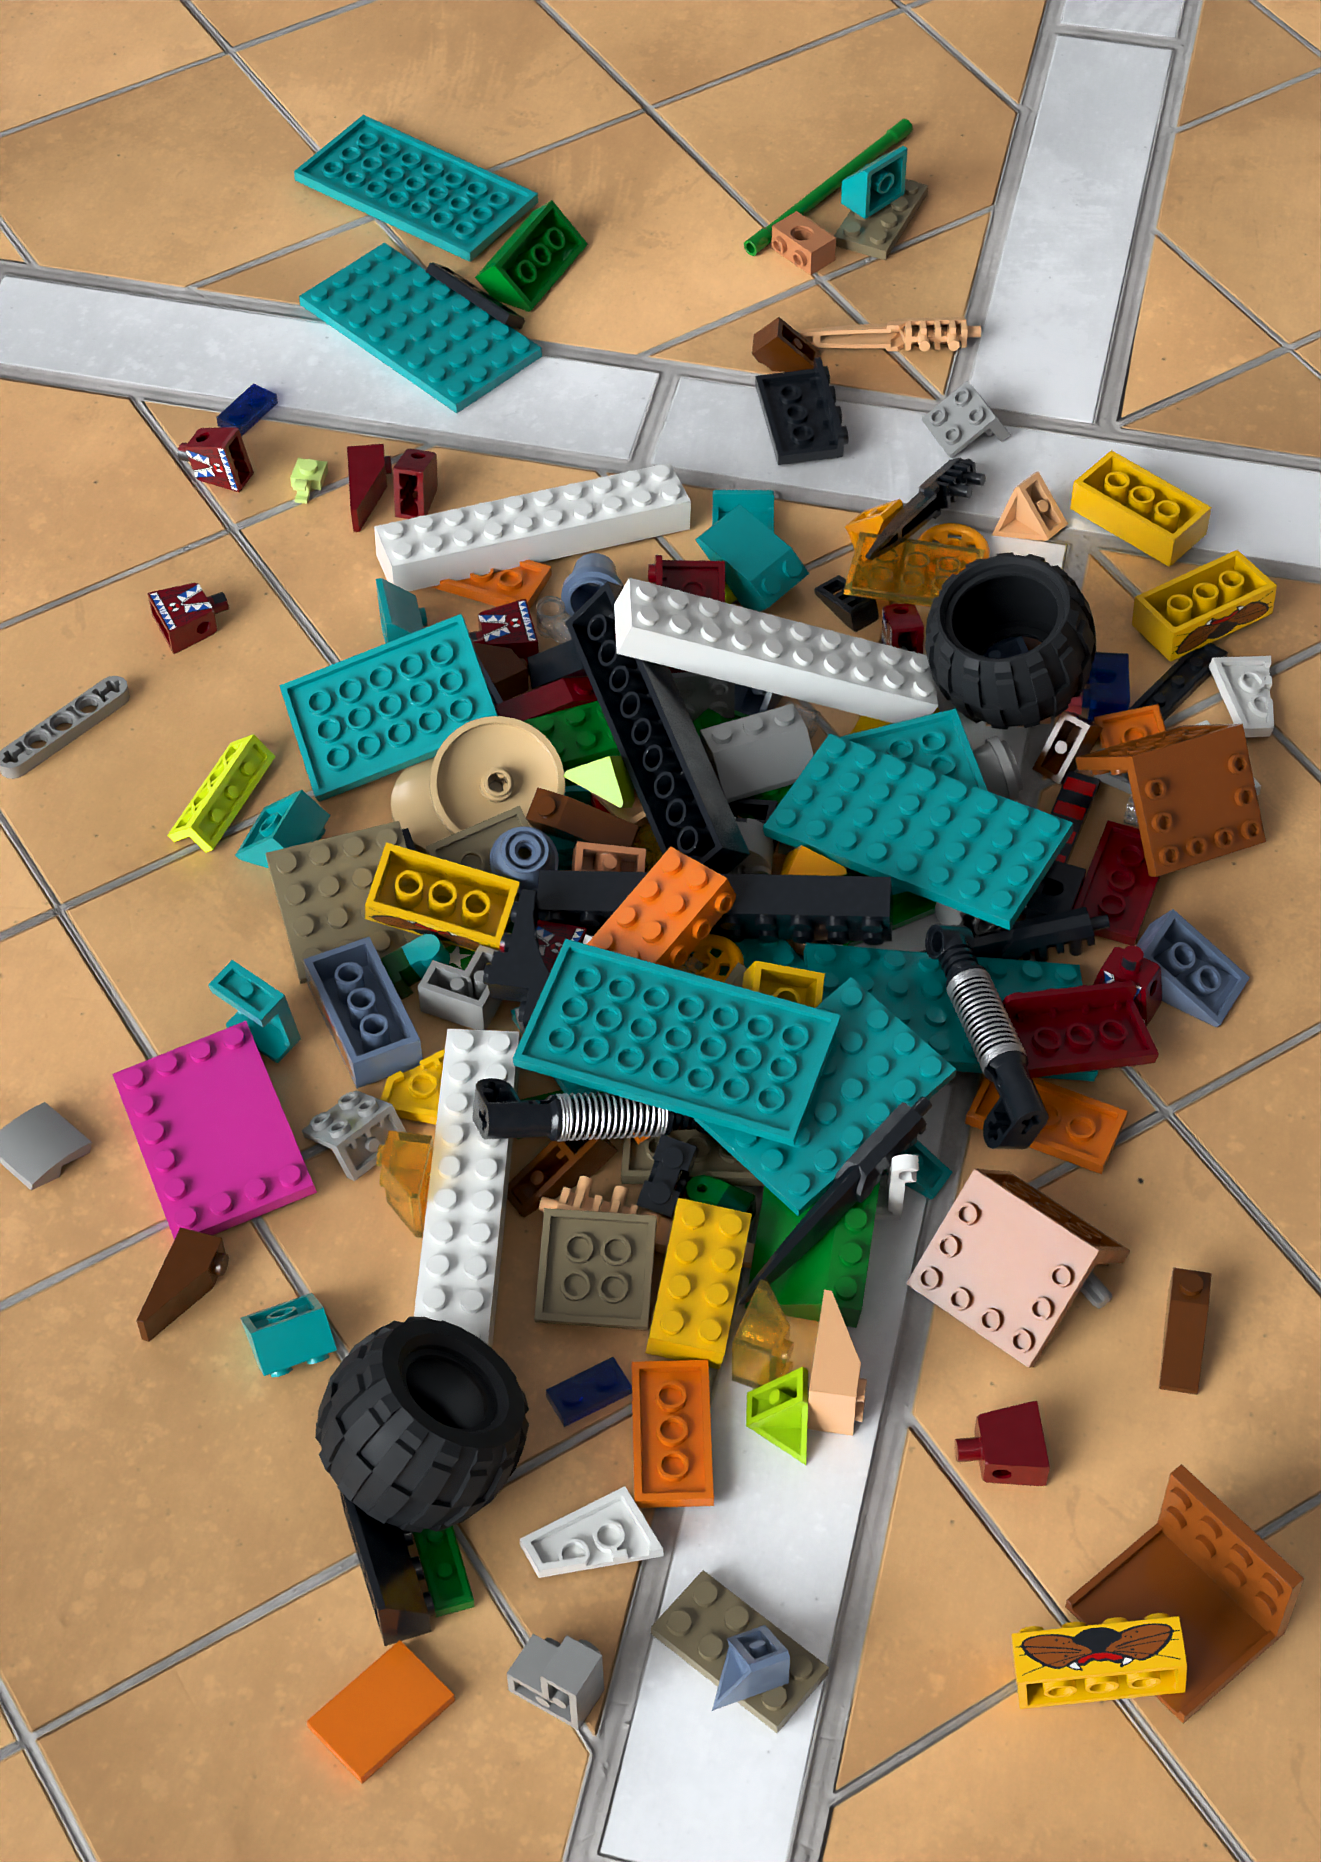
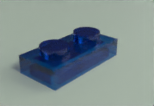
(247, 409)
(588, 1391)

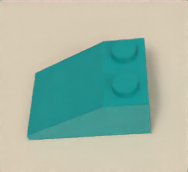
(755, 558)

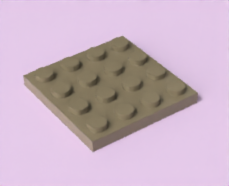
(326, 889)

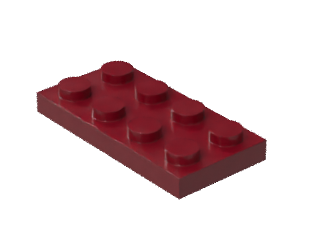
(1118, 884)

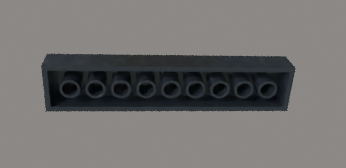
(657, 742)
(764, 905)

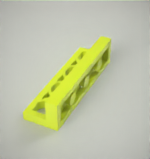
(223, 793)

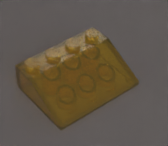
(907, 572)

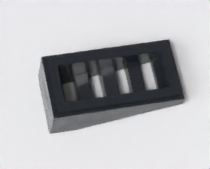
(851, 610)

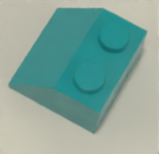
(876, 184)
(398, 611)
(283, 825)
(289, 1335)

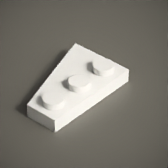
(1246, 691)
(593, 1537)

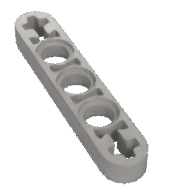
(106, 695)

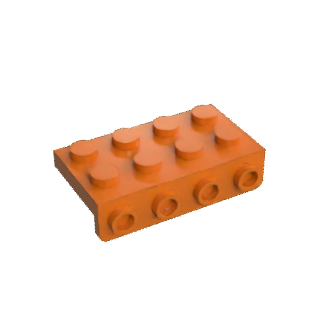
(667, 912)

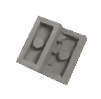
(39, 1145)

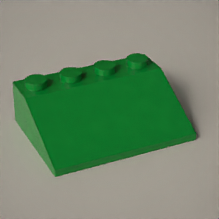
(832, 1264)

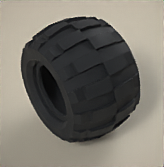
(1001, 601)
(422, 1424)

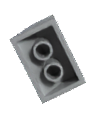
(758, 751)

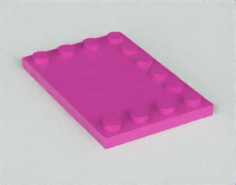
(213, 1133)

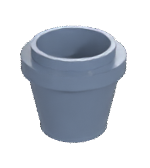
(586, 579)
(508, 864)

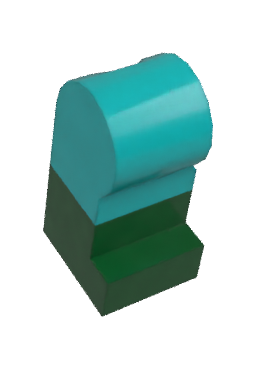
(412, 960)

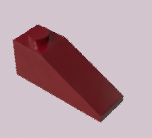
(366, 480)
(548, 699)

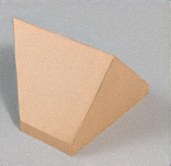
(1031, 512)

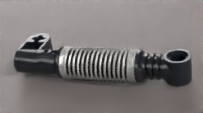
(1019, 1110)
(503, 1115)

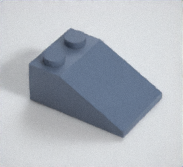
(1193, 970)

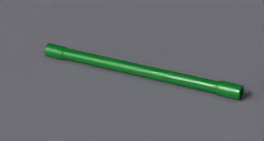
(892, 137)

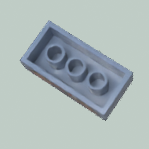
(363, 1012)

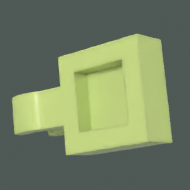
(308, 475)

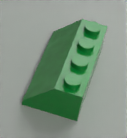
(532, 258)

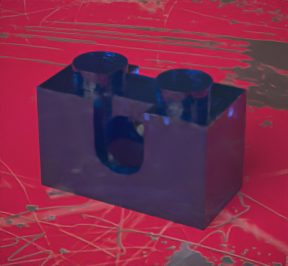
(1108, 685)

